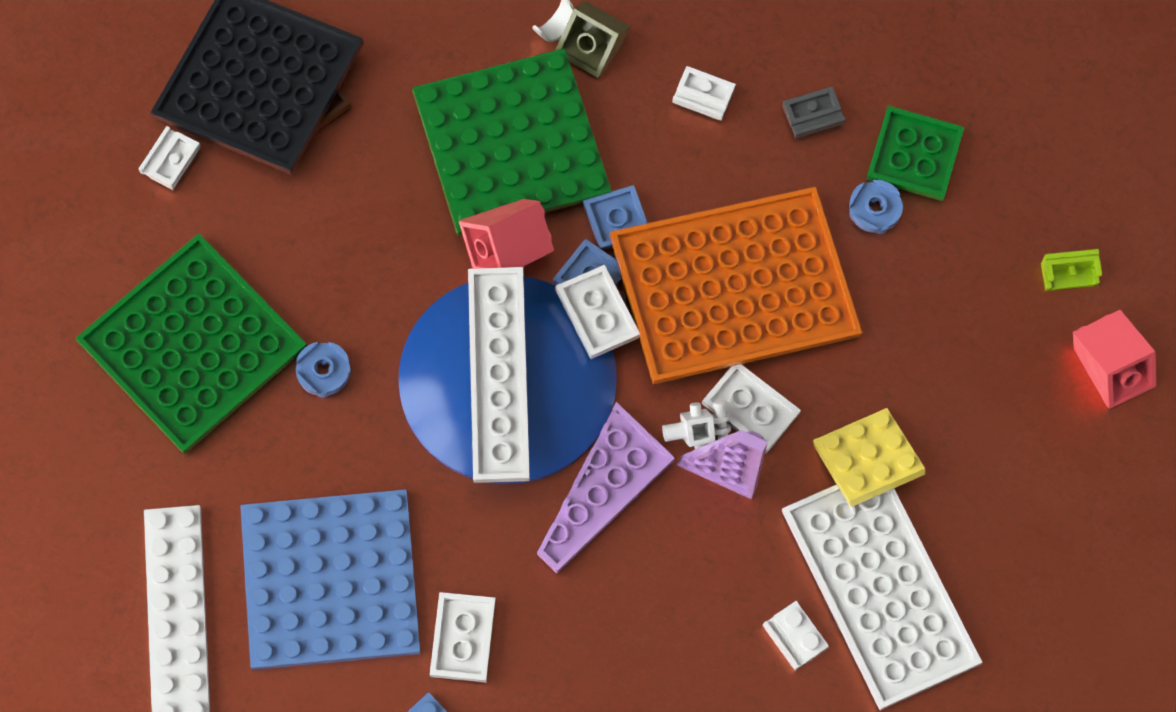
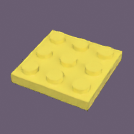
(869, 457)

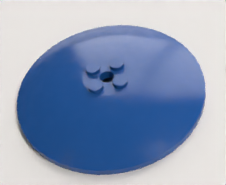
(565, 388)

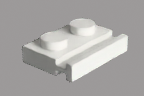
(704, 93)
(169, 158)
(795, 635)

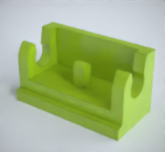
(1071, 269)

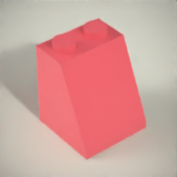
(507, 235)
(1116, 358)

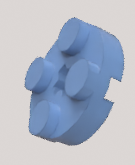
(869, 220)
(323, 354)

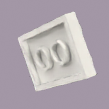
(597, 311)
(752, 404)
(462, 637)

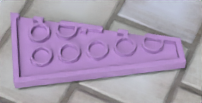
(730, 461)

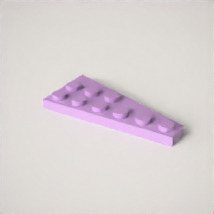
(612, 476)

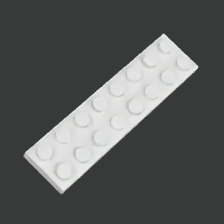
(498, 375)
(176, 610)

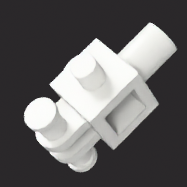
(698, 425)

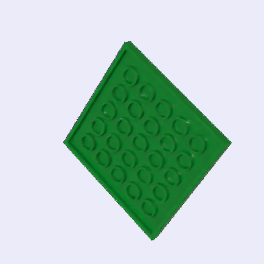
(511, 137)
(191, 343)

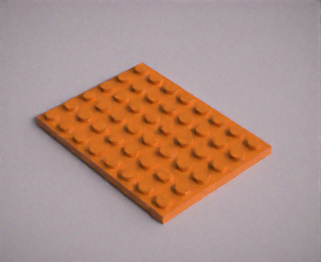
(734, 285)

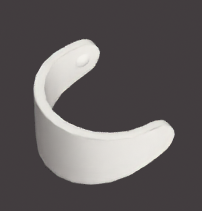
(556, 25)

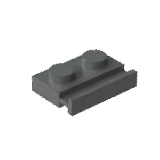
(813, 112)

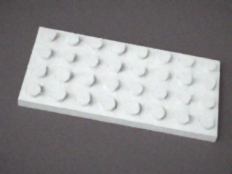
(882, 592)

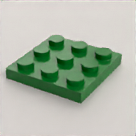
(915, 153)

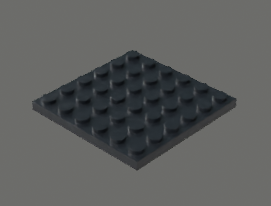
(258, 80)

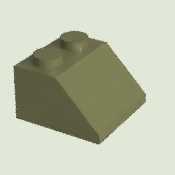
(592, 38)

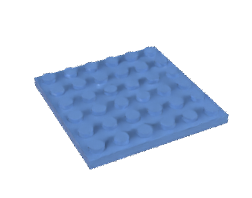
(329, 579)

